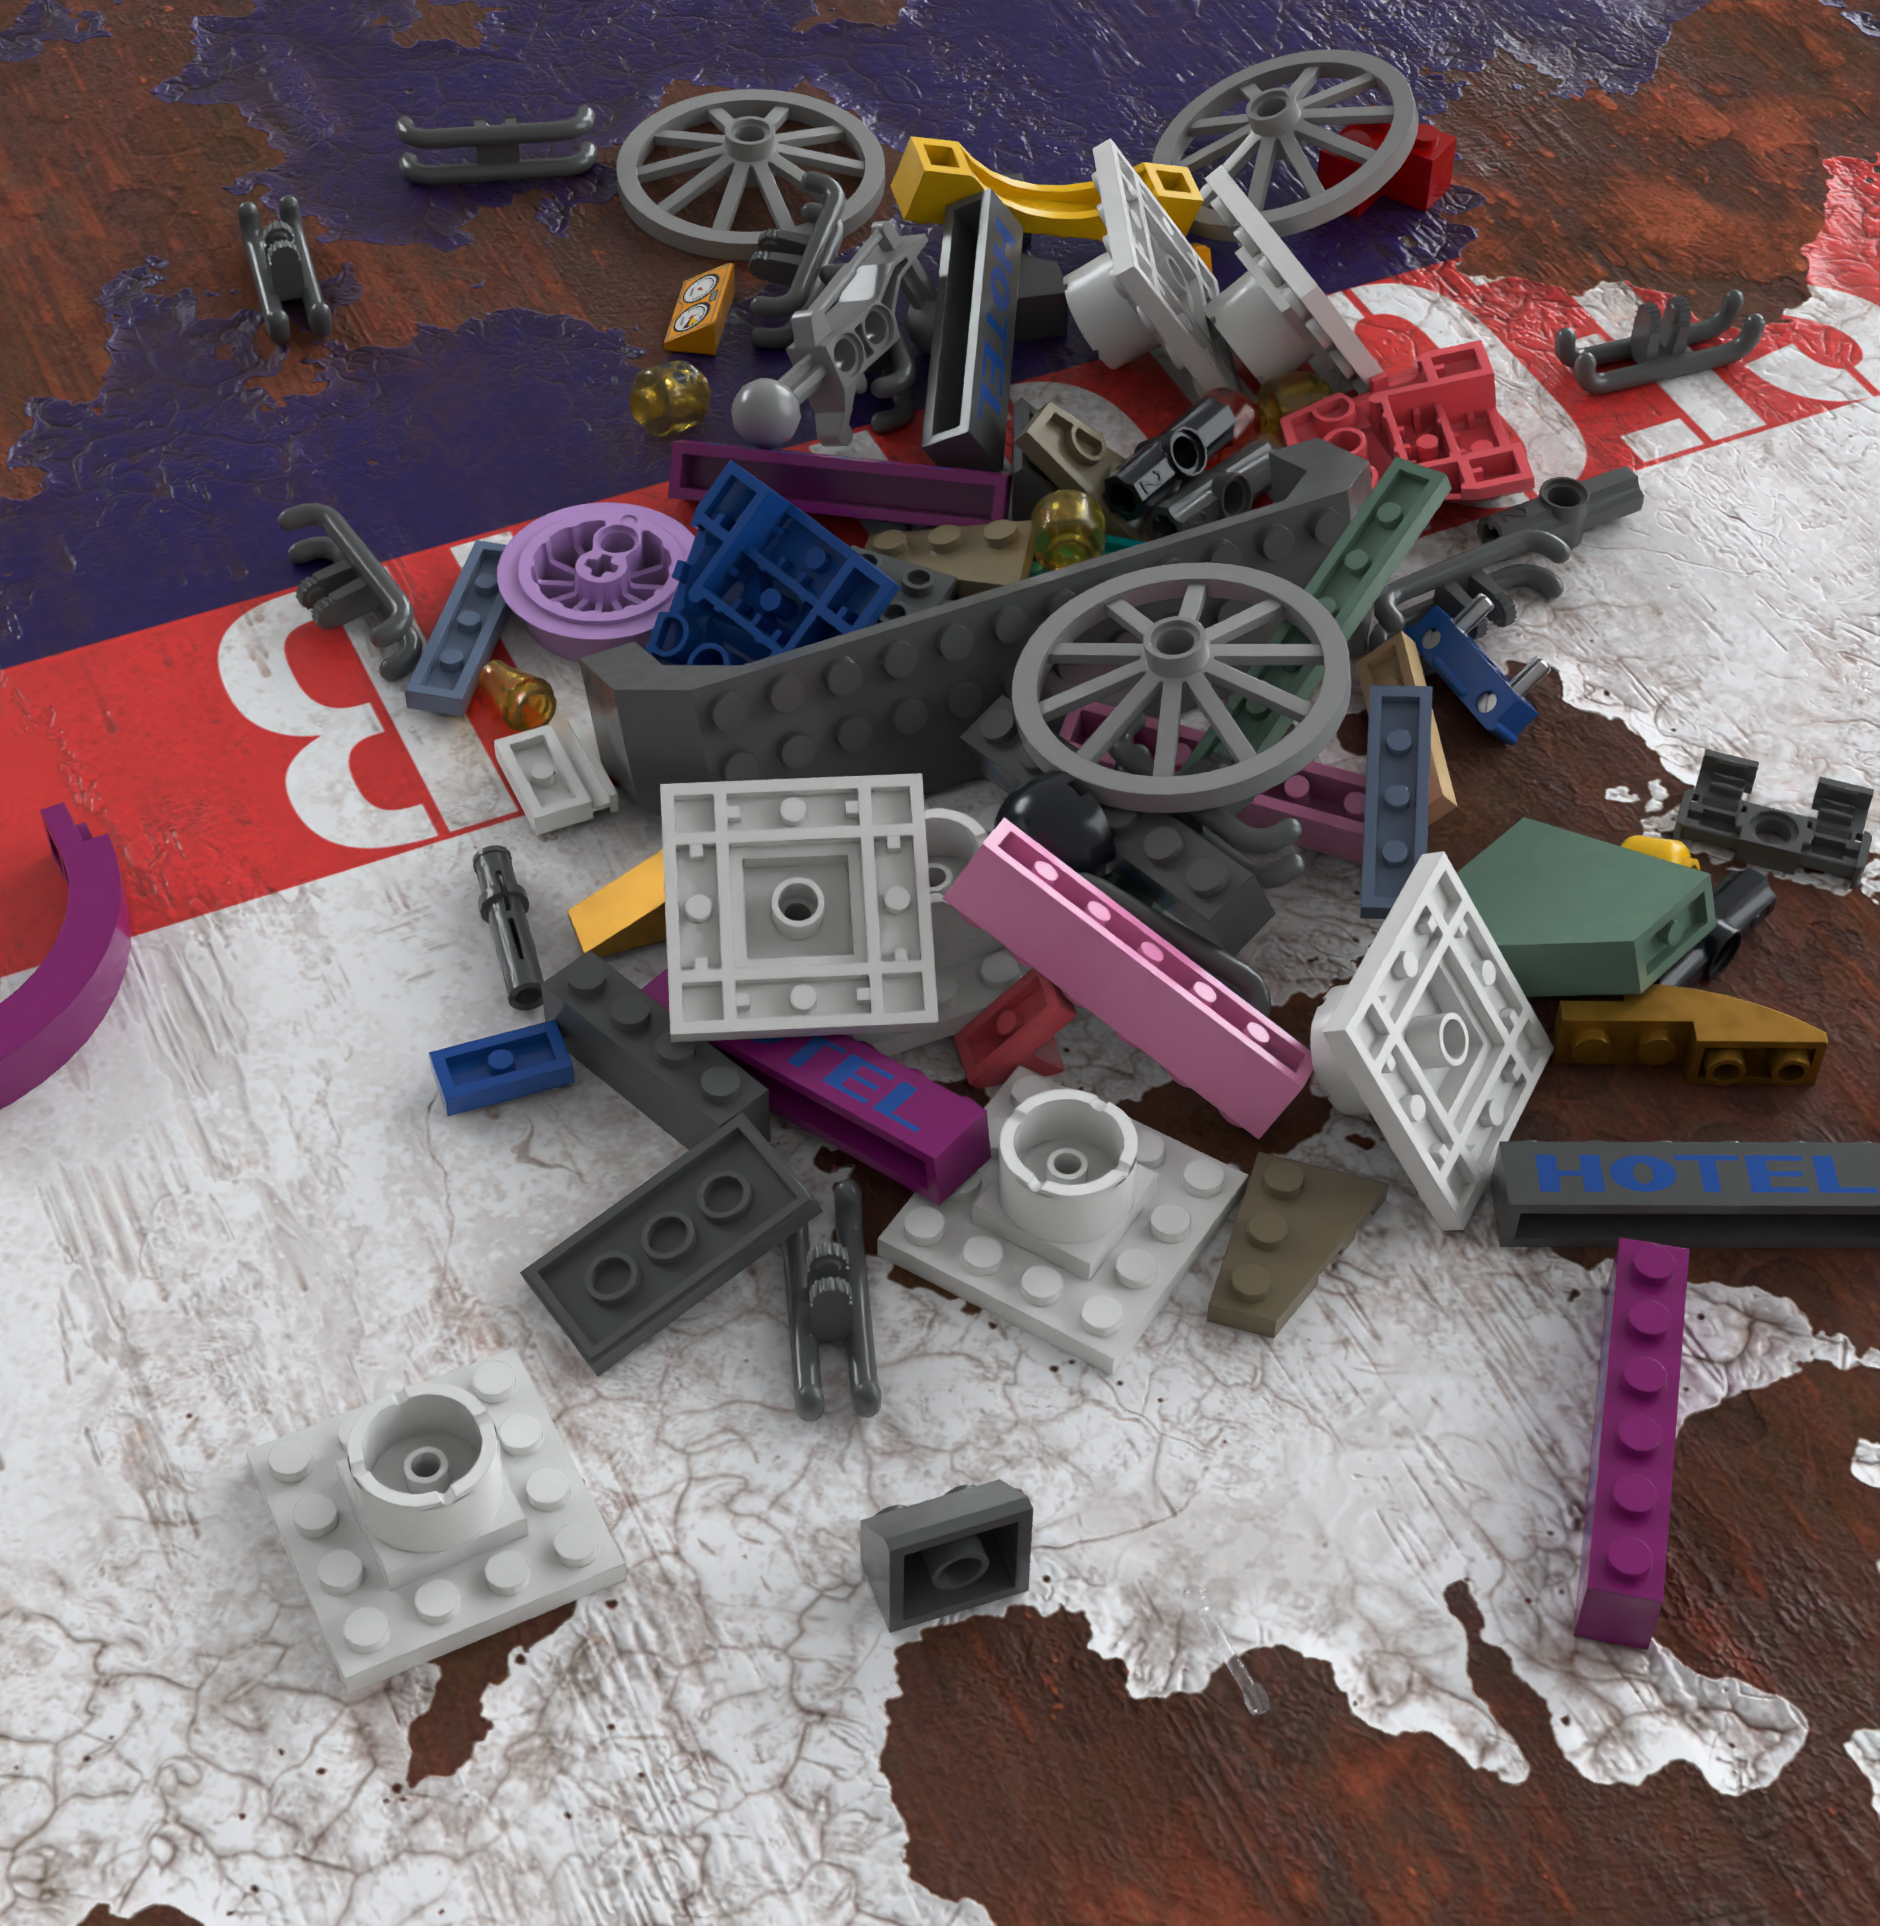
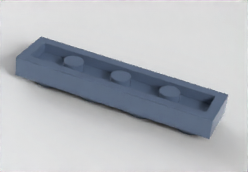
(462, 637)
(1395, 793)

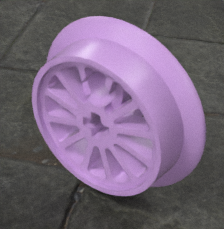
(618, 582)

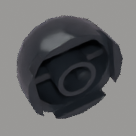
(1062, 822)

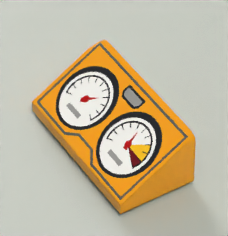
(702, 312)

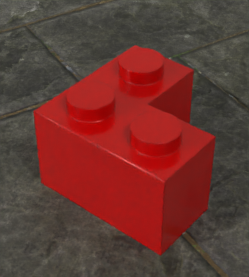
(1418, 181)

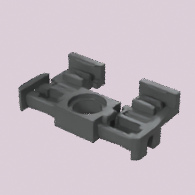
(1824, 848)

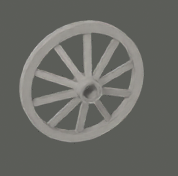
(1282, 123)
(750, 158)
(1177, 669)

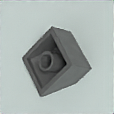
(948, 1552)

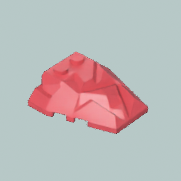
(1430, 416)

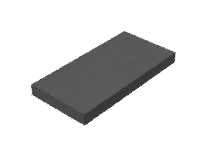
(670, 1243)

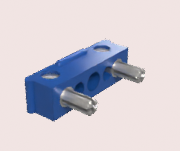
(1472, 674)

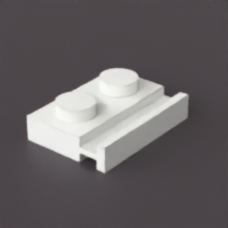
(555, 776)

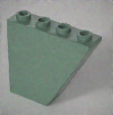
(1585, 911)

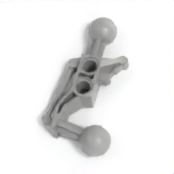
(838, 346)

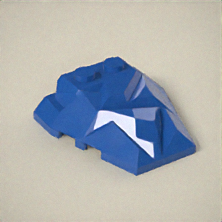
(762, 581)

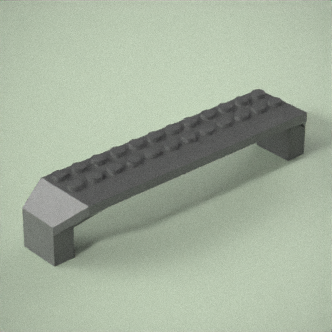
(914, 684)

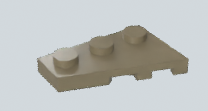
(1079, 460)
(975, 554)
(1285, 1238)

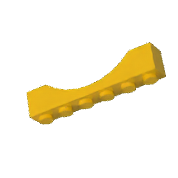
(944, 172)

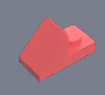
(1016, 1032)

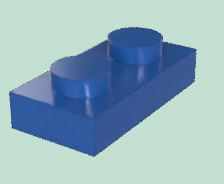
(501, 1067)

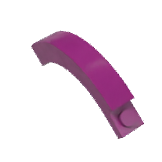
(82, 972)

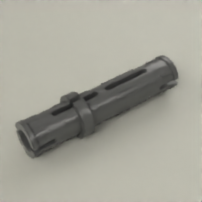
(499, 882)

